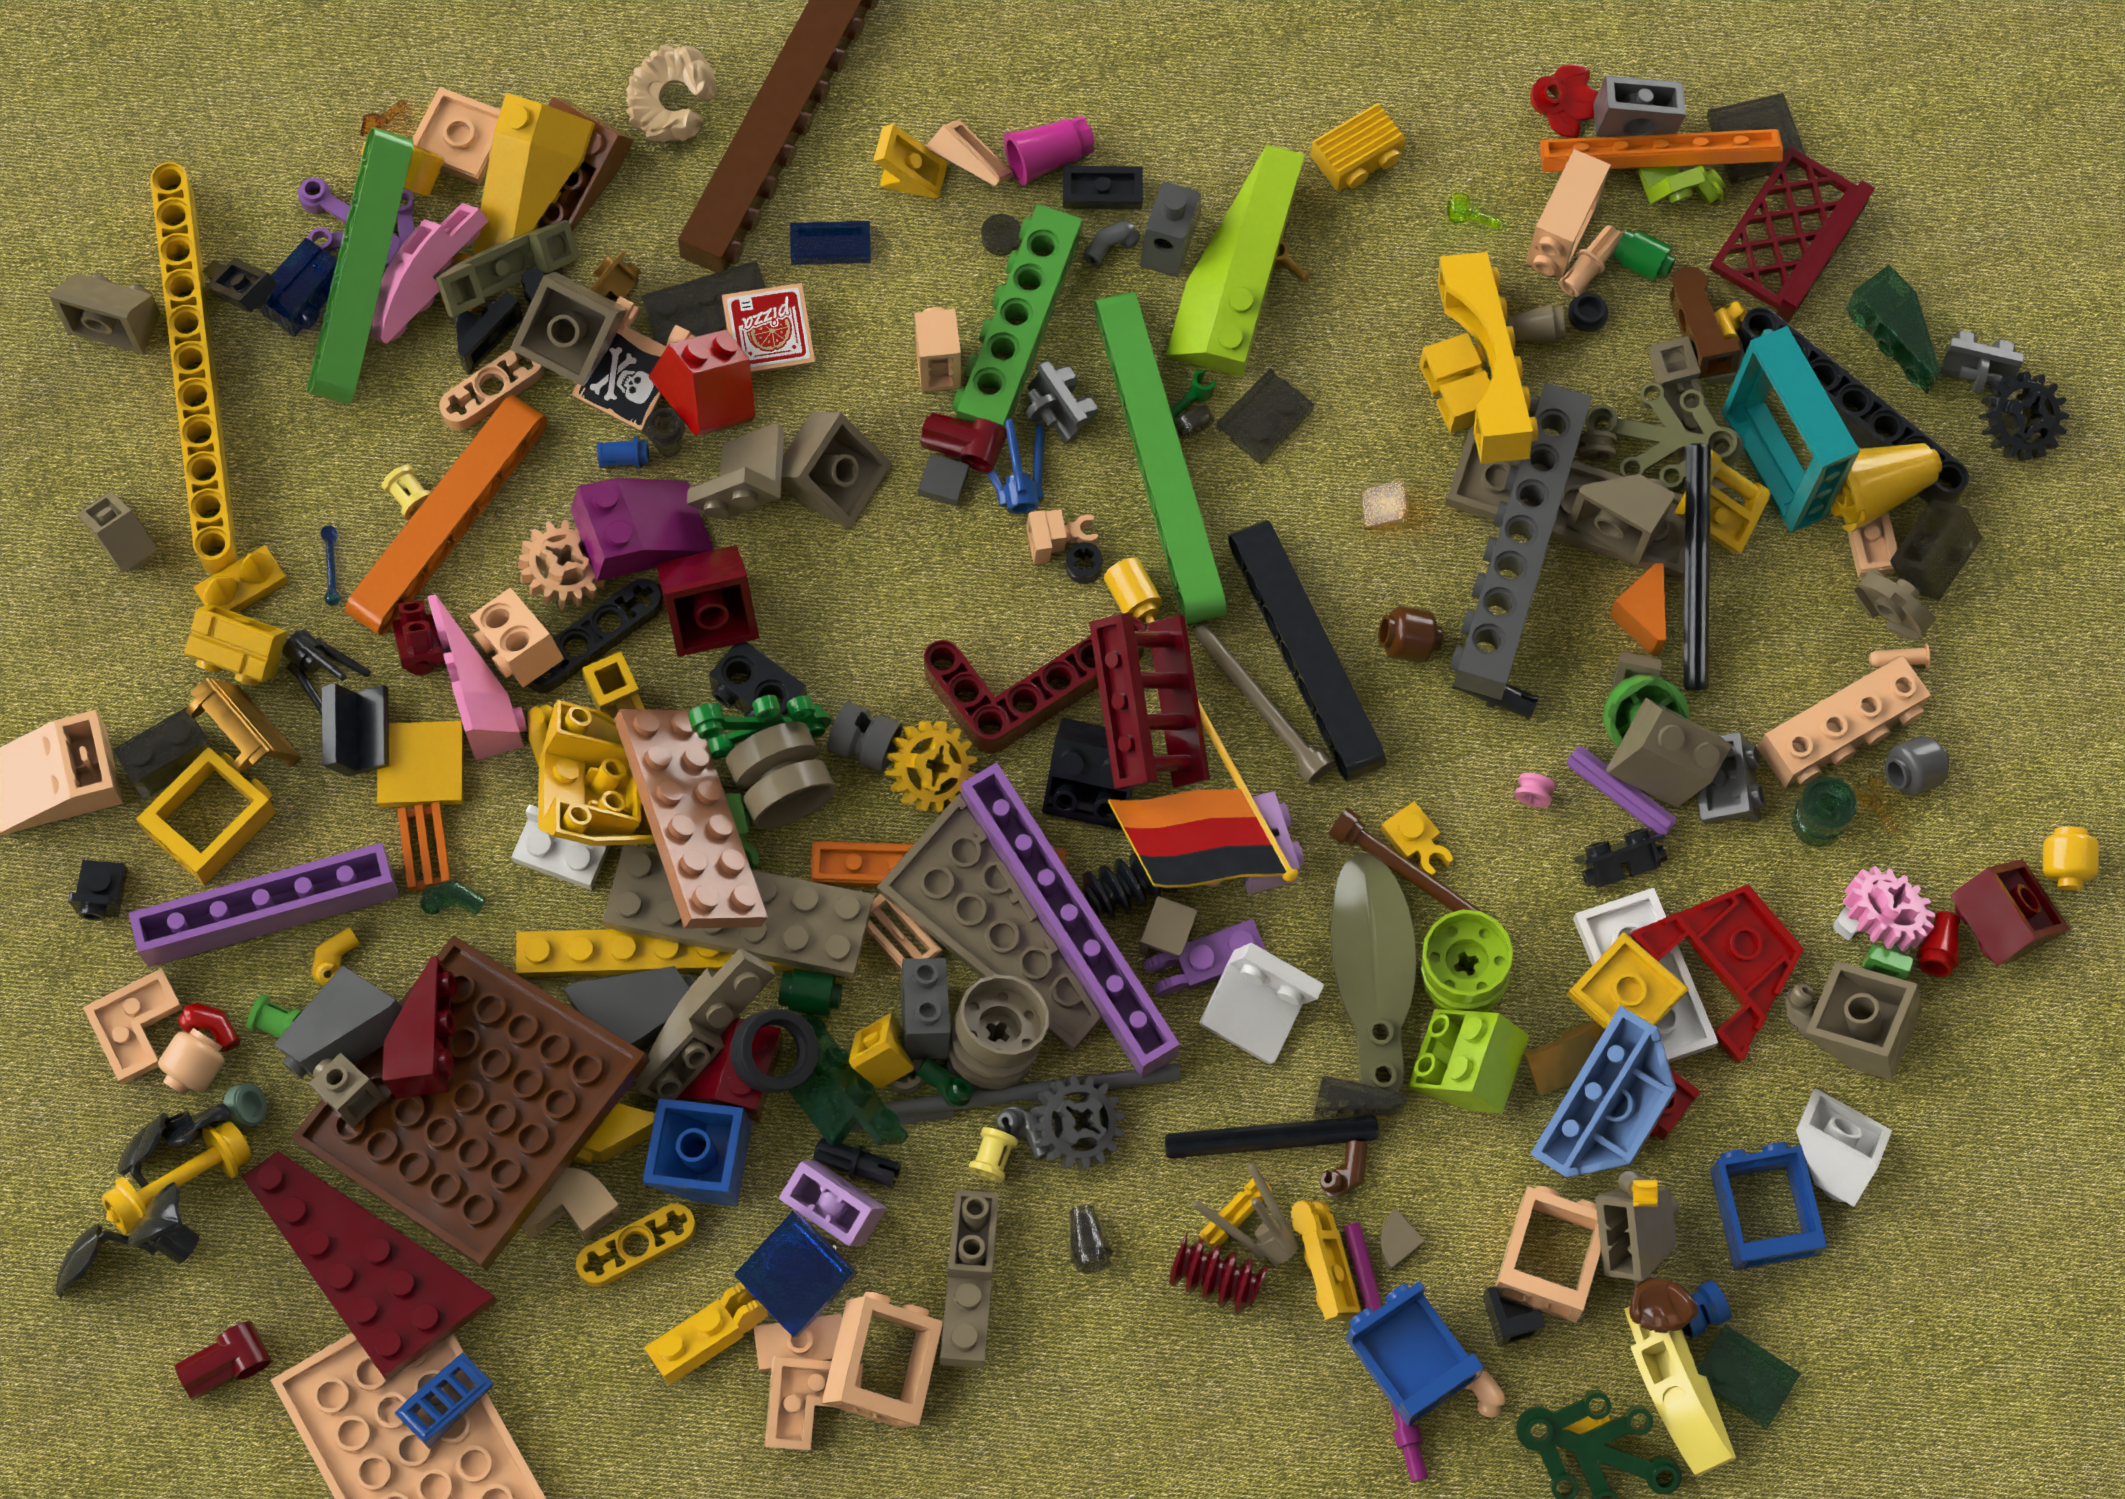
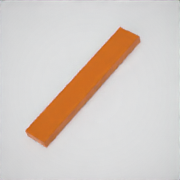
(1667, 149)
(861, 863)

